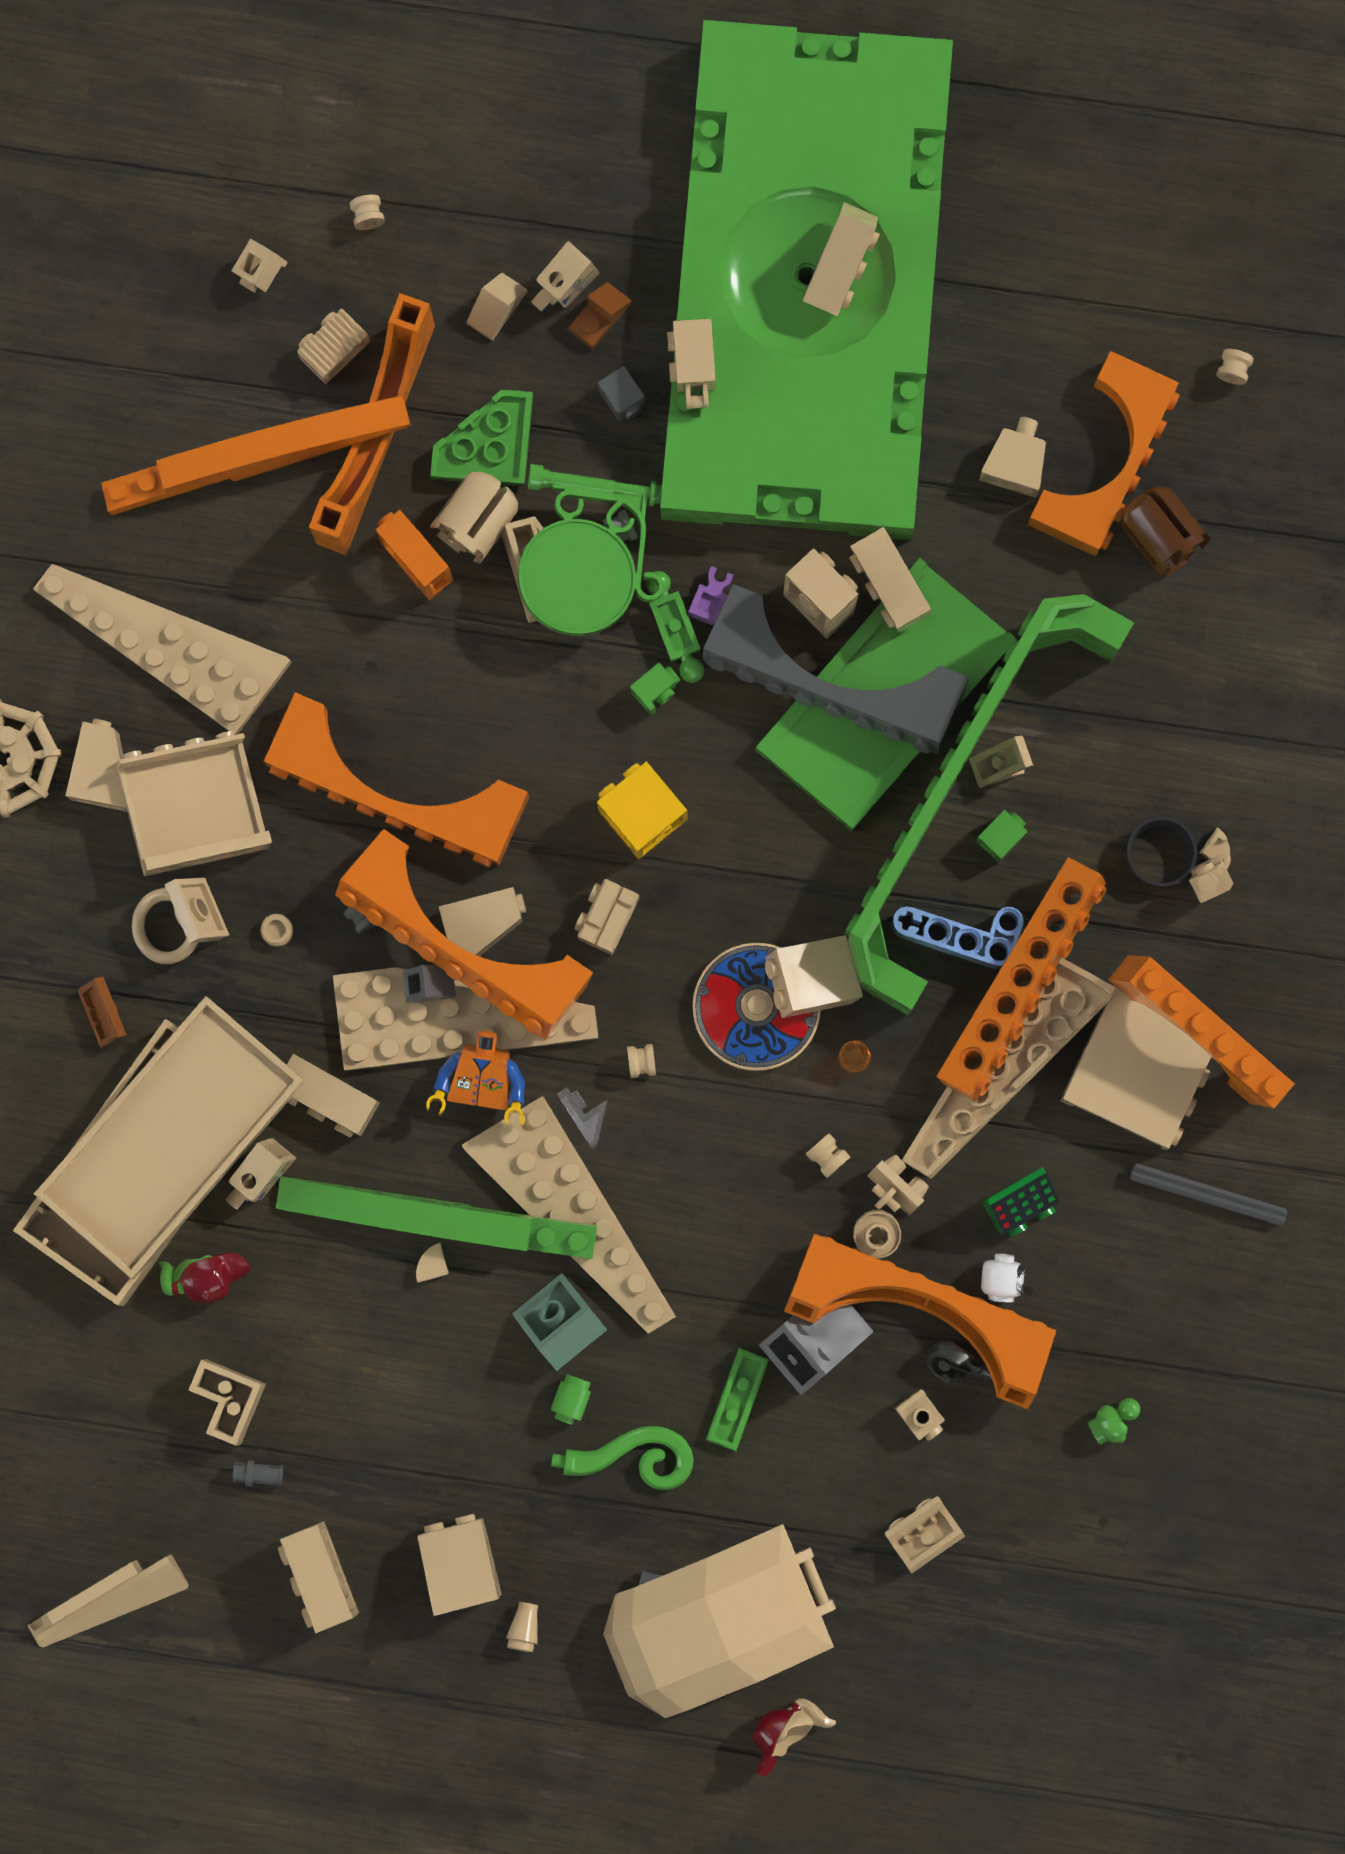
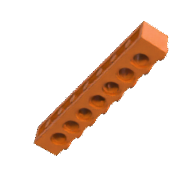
(1071, 879)

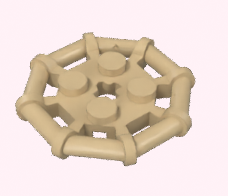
(24, 757)

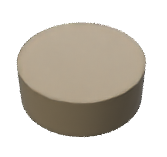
(276, 930)

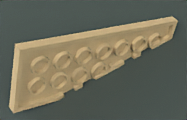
(386, 1030)

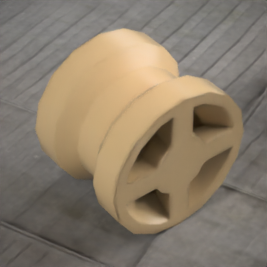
(367, 212)
(1234, 366)
(641, 1061)

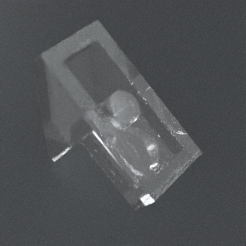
(589, 1123)

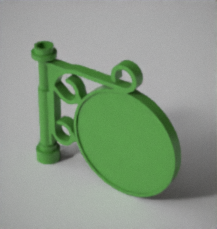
(577, 571)

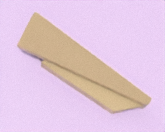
(110, 1598)

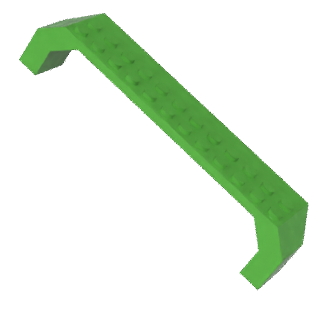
(1054, 623)

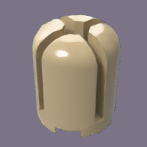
(476, 515)

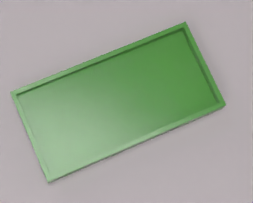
(853, 766)

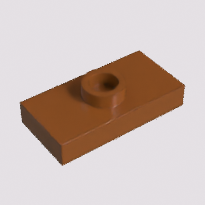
(101, 1012)

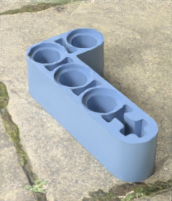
(955, 930)

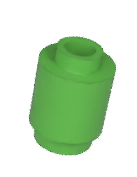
(571, 1399)

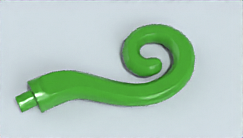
(590, 1462)

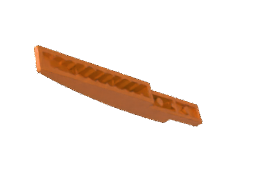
(255, 453)

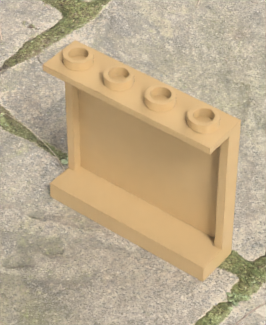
(192, 803)
(1138, 1072)

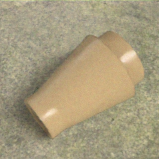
(523, 1630)

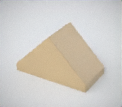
(495, 305)

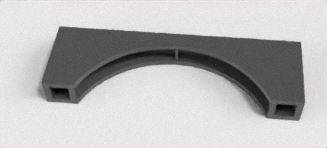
(910, 713)

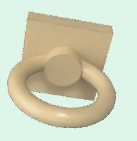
(194, 911)

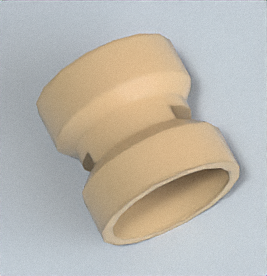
(827, 1155)

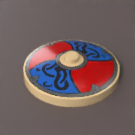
(739, 1015)

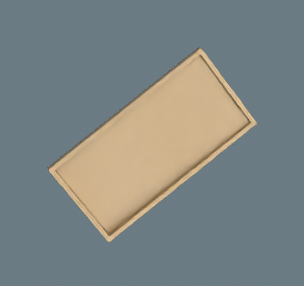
(169, 1138)

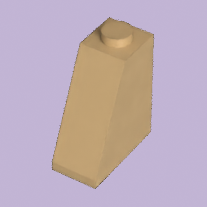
(94, 769)
(482, 920)

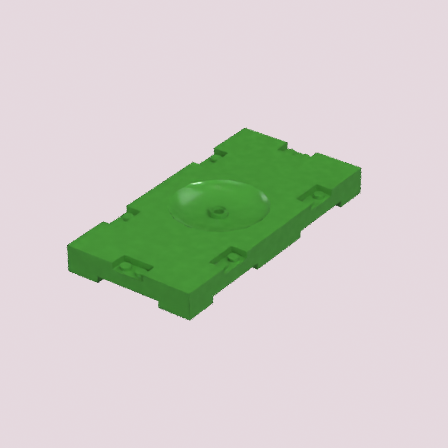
(808, 406)

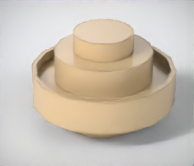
(877, 1233)

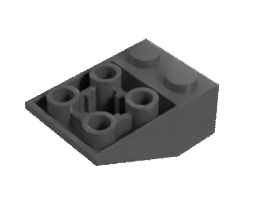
(810, 1350)

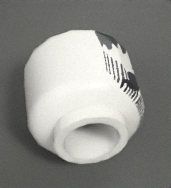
(1002, 1278)

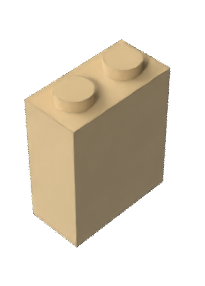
(813, 976)

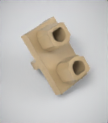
(894, 1190)

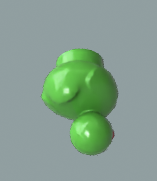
(1109, 1421)

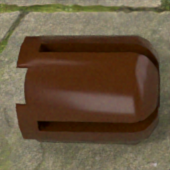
(1163, 529)

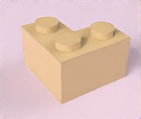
(236, 1399)

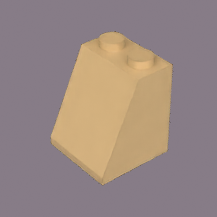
(458, 1565)

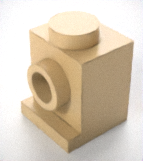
(257, 266)
(1210, 879)
(909, 1409)

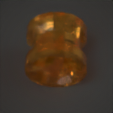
(856, 1052)

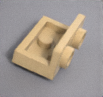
(924, 1533)

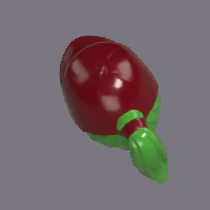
(203, 1278)

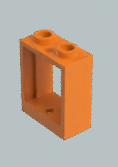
(413, 554)

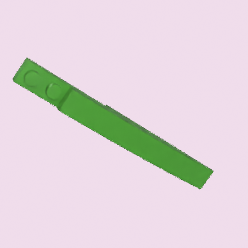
(436, 1218)

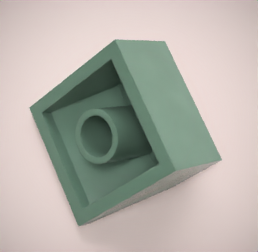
(559, 1322)

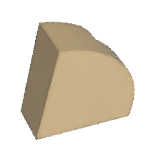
(1216, 846)
(431, 1264)

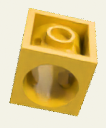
(641, 809)

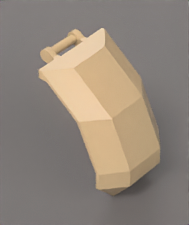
(718, 1624)

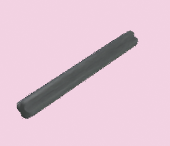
(1208, 1194)

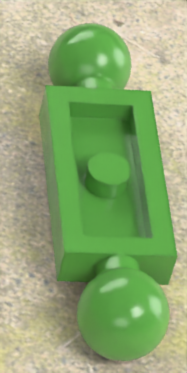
(676, 629)

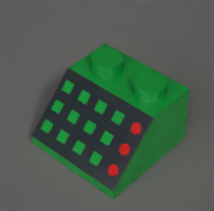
(1022, 1202)

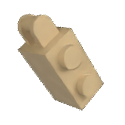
(693, 360)

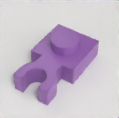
(710, 599)

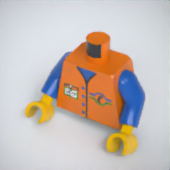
(481, 1078)

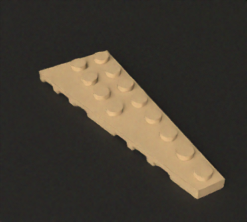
(199, 663)
(1062, 1012)
(551, 1181)

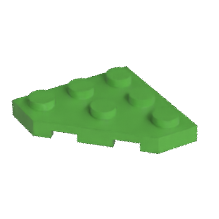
(488, 442)

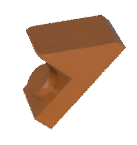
(599, 315)

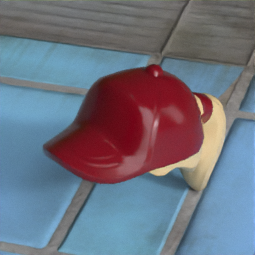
(784, 1727)

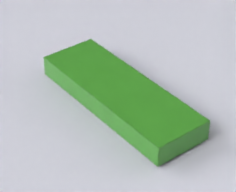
(737, 1399)

